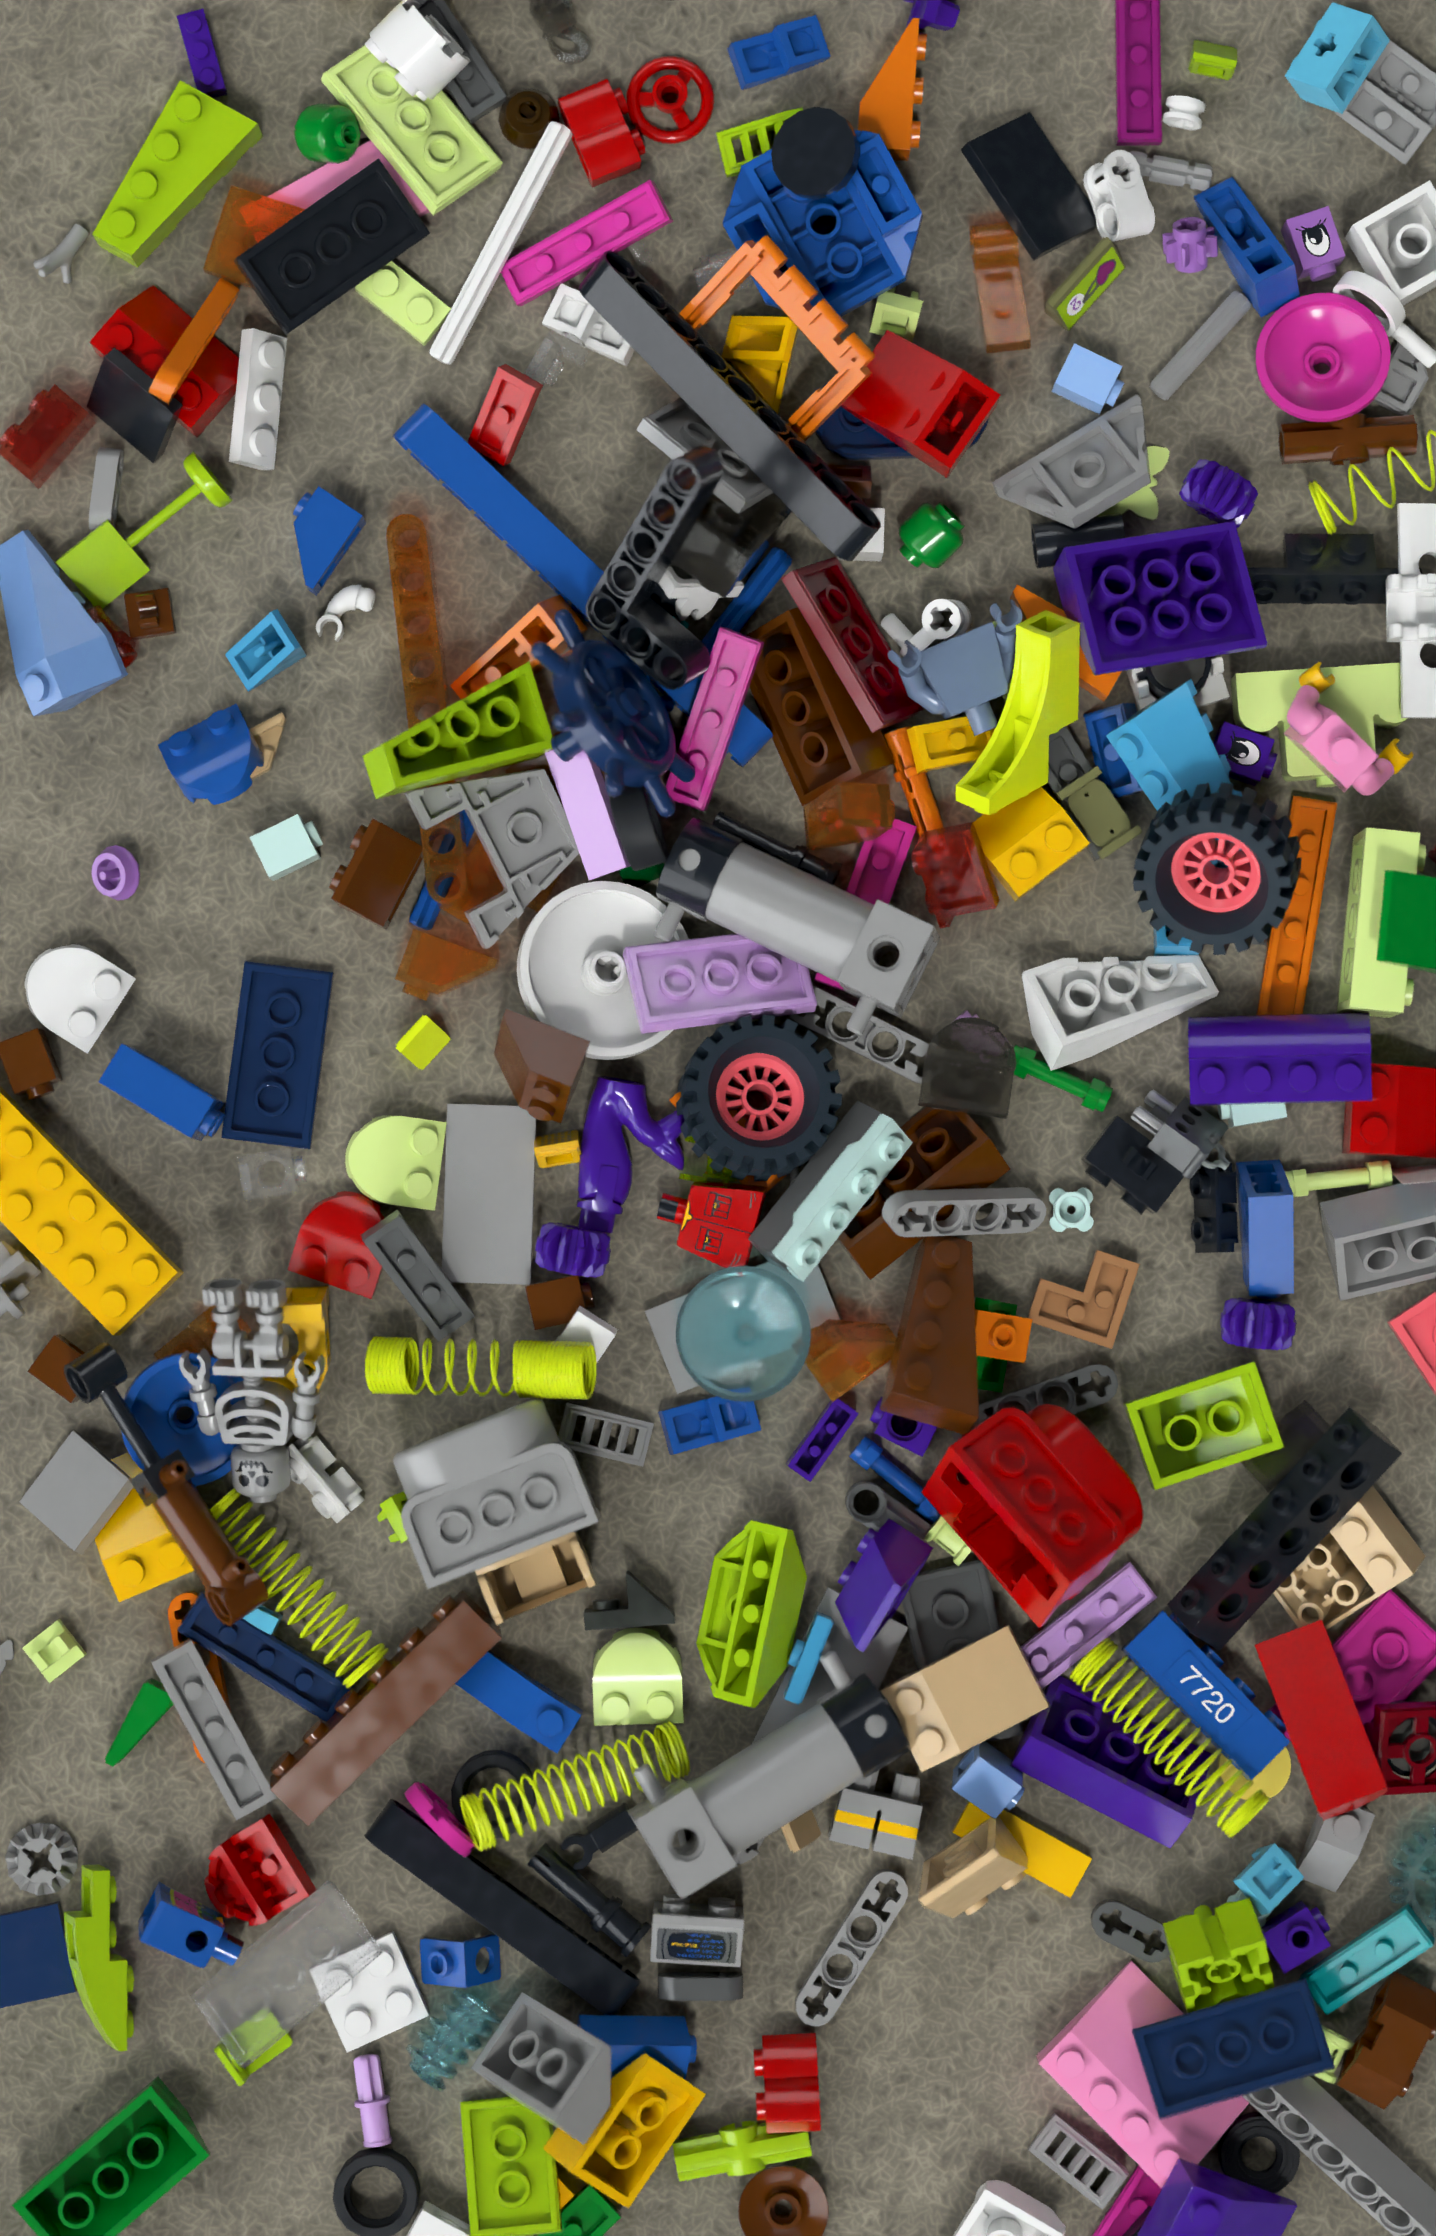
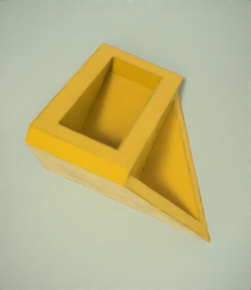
(762, 353)

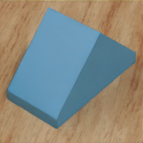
(265, 651)

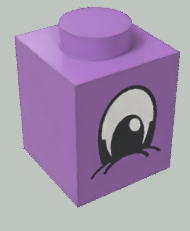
(1313, 244)

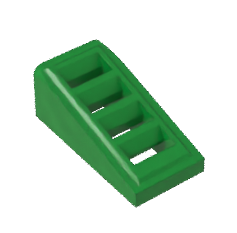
(145, 1712)

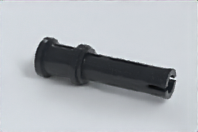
(797, 857)
(605, 1913)

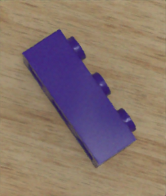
(202, 53)
(821, 1439)

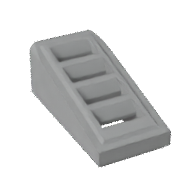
(568, 1424)
(1111, 2183)

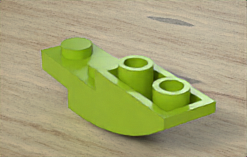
(98, 1975)

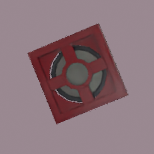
(1406, 1743)

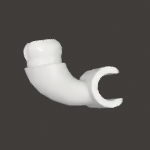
(345, 600)

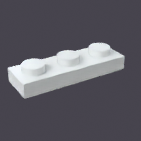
(257, 399)

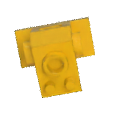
(308, 1317)

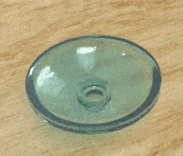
(711, 1341)

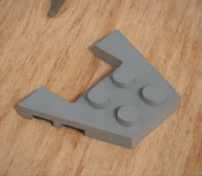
(519, 830)

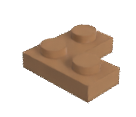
(1095, 1311)

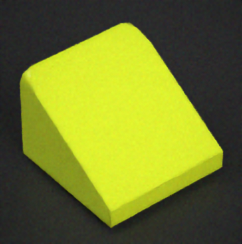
(422, 1042)

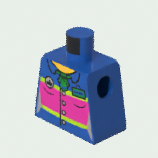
(173, 1916)

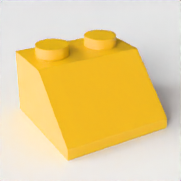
(1028, 841)

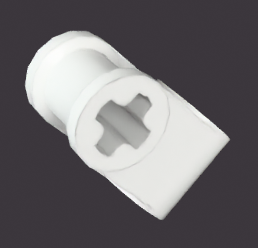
(1117, 201)

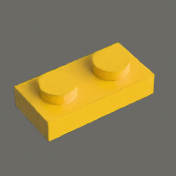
(946, 744)

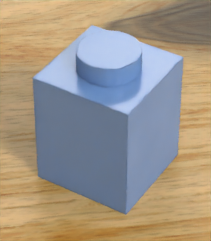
(988, 1779)

